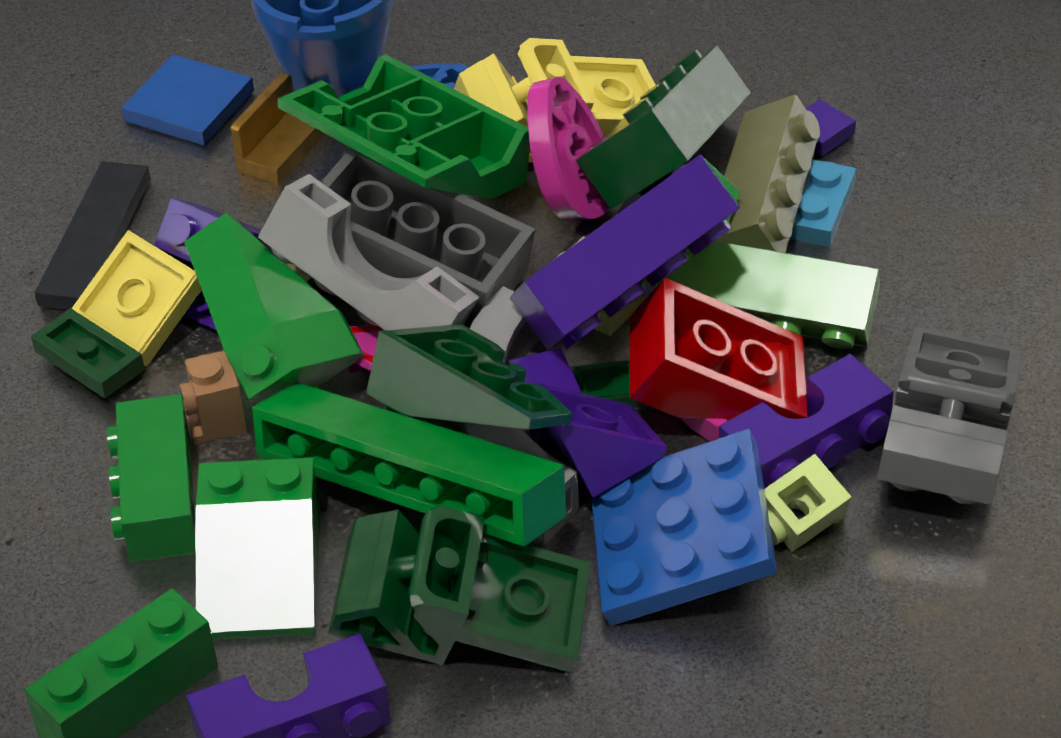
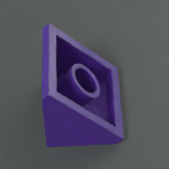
(603, 439)

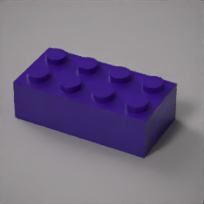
(633, 246)

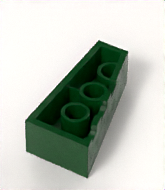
(664, 126)

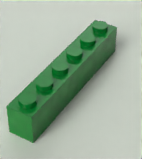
(412, 461)

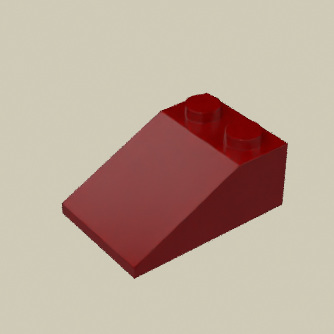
(711, 358)

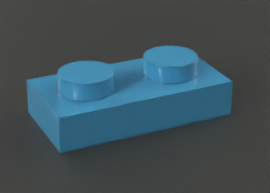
(823, 202)

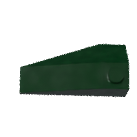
(457, 377)

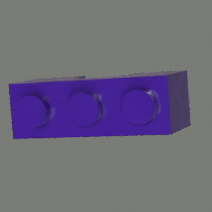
(844, 413)
(341, 700)

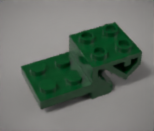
(459, 586)

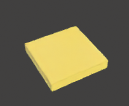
(139, 295)

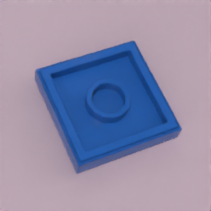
(188, 99)

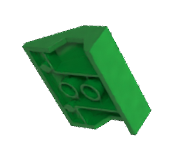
(420, 130)

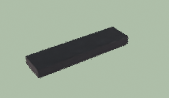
(92, 232)

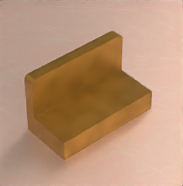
(270, 140)

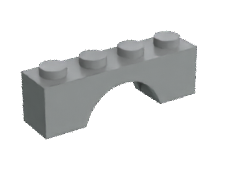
(315, 234)

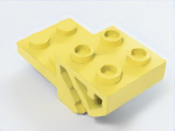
(604, 83)

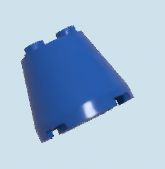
(326, 38)

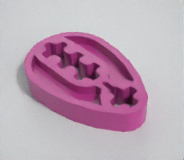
(559, 133)

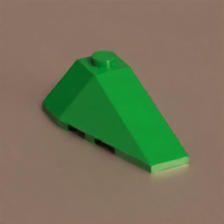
(267, 314)

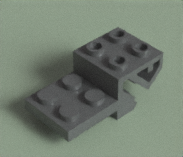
(950, 416)

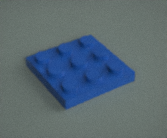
(683, 529)

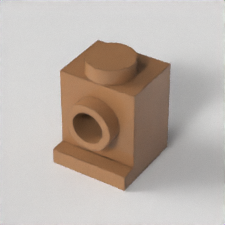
(212, 398)

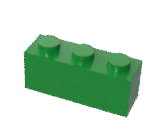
(152, 478)
(125, 672)

